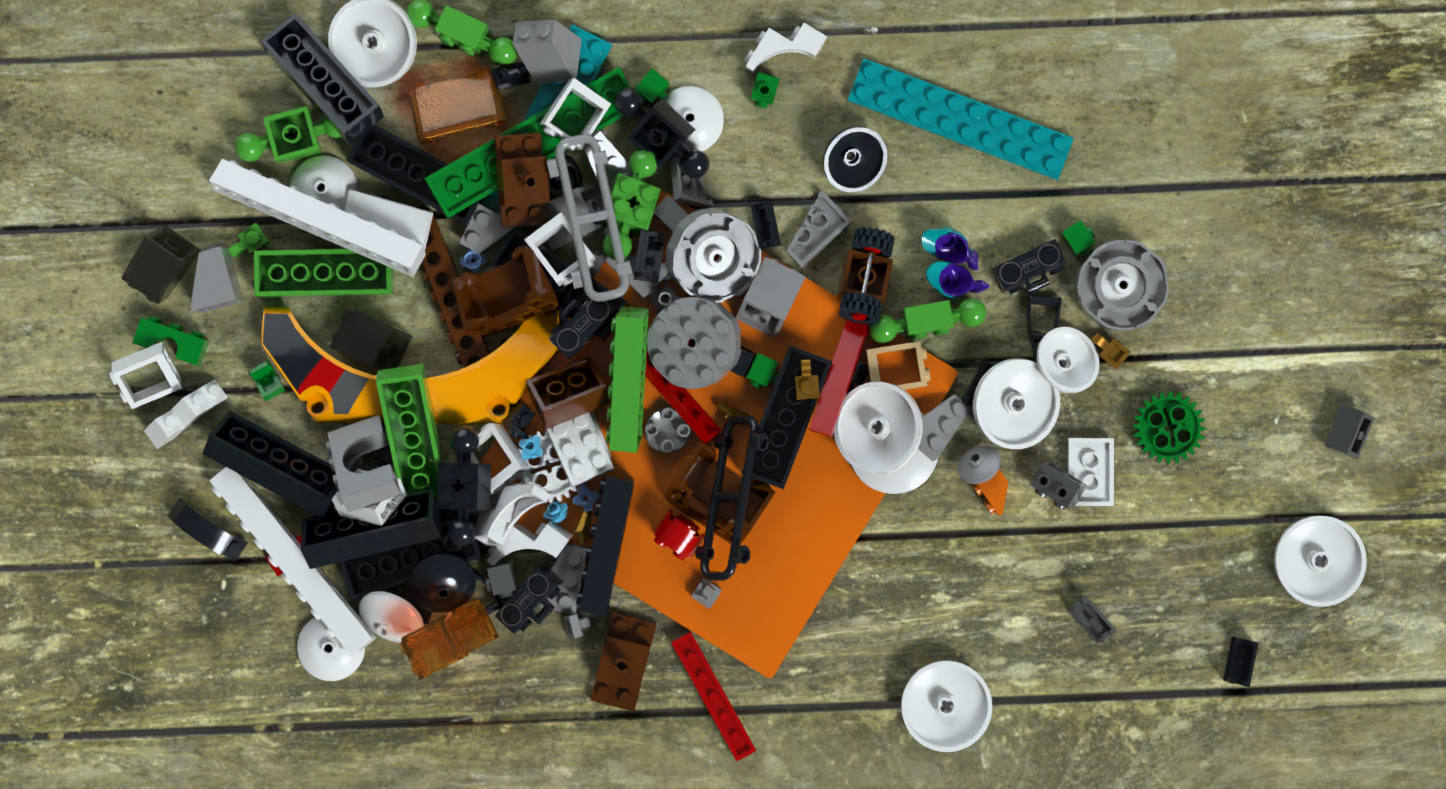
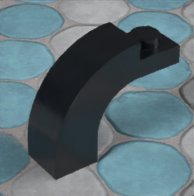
(206, 531)

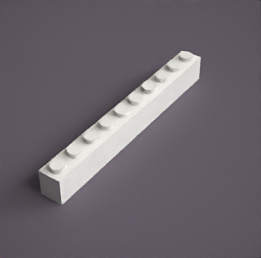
(318, 217)
(286, 553)

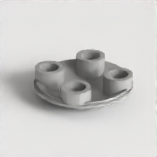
(667, 431)

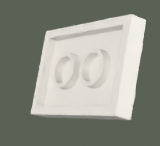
(580, 449)
(1093, 464)

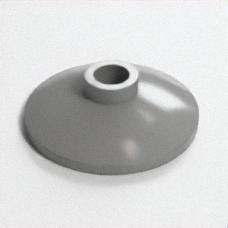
(979, 464)

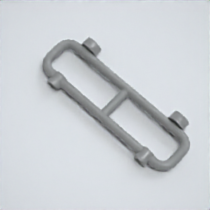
(581, 276)

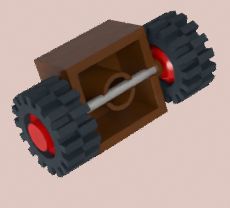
(865, 276)

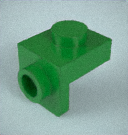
(267, 380)

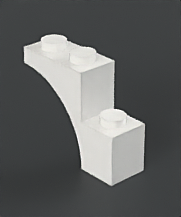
(806, 42)
(185, 413)
(514, 501)
(550, 539)

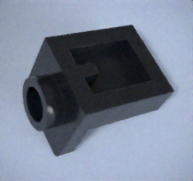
(518, 420)

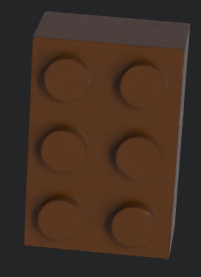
(568, 392)

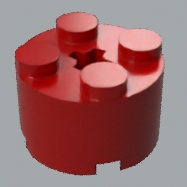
(679, 535)

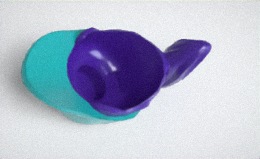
(949, 246)
(953, 280)

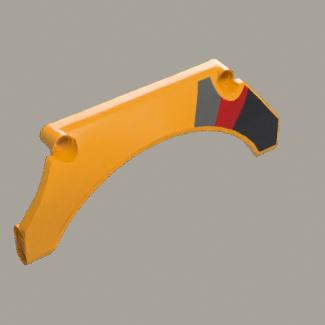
(456, 398)

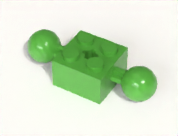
(463, 30)
(279, 126)
(633, 191)
(928, 318)

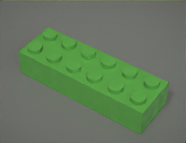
(319, 274)
(628, 379)
(410, 426)

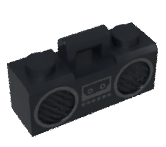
(1039, 260)
(578, 331)
(534, 591)

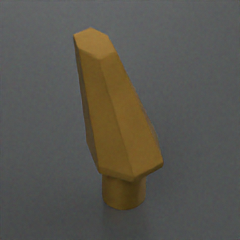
(730, 412)
(583, 526)

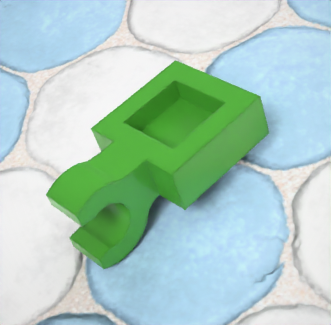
(251, 240)

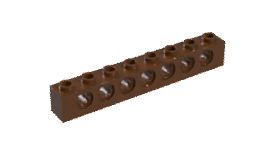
(439, 293)

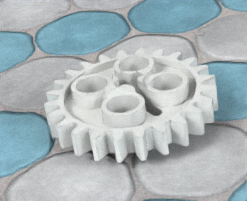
(554, 486)

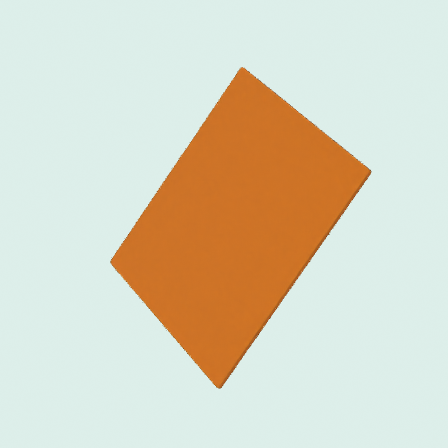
(804, 526)

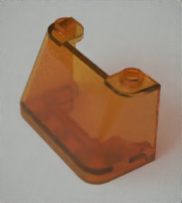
(456, 106)

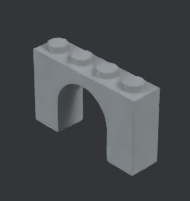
(670, 215)
(346, 446)

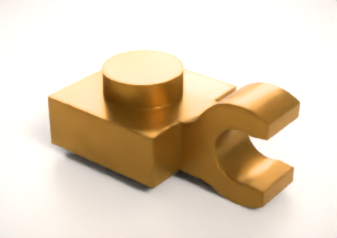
(1112, 352)
(806, 385)

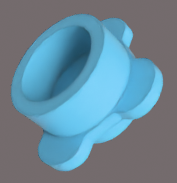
(537, 450)
(556, 511)

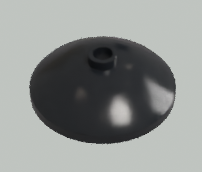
(864, 164)
(439, 573)

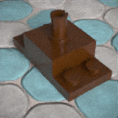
(521, 180)
(623, 661)

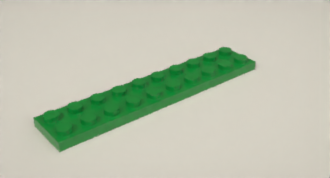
(475, 173)

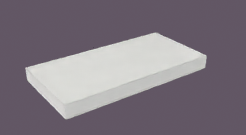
(391, 215)

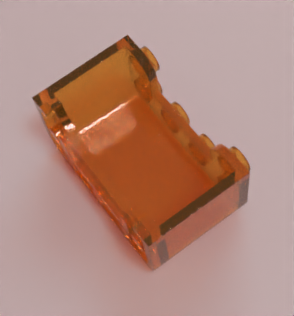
(448, 638)

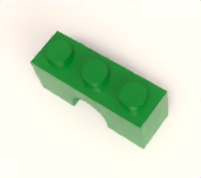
(190, 346)

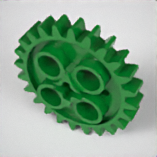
(1148, 432)

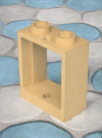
(920, 351)

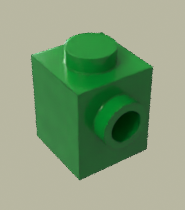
(653, 87)
(764, 90)
(1078, 238)
(762, 371)

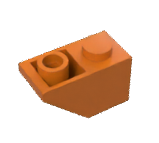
(994, 492)

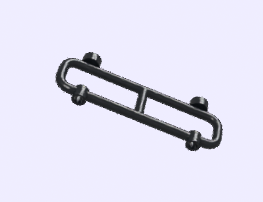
(738, 553)

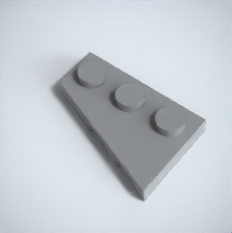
(616, 161)
(818, 230)
(941, 425)
(569, 570)

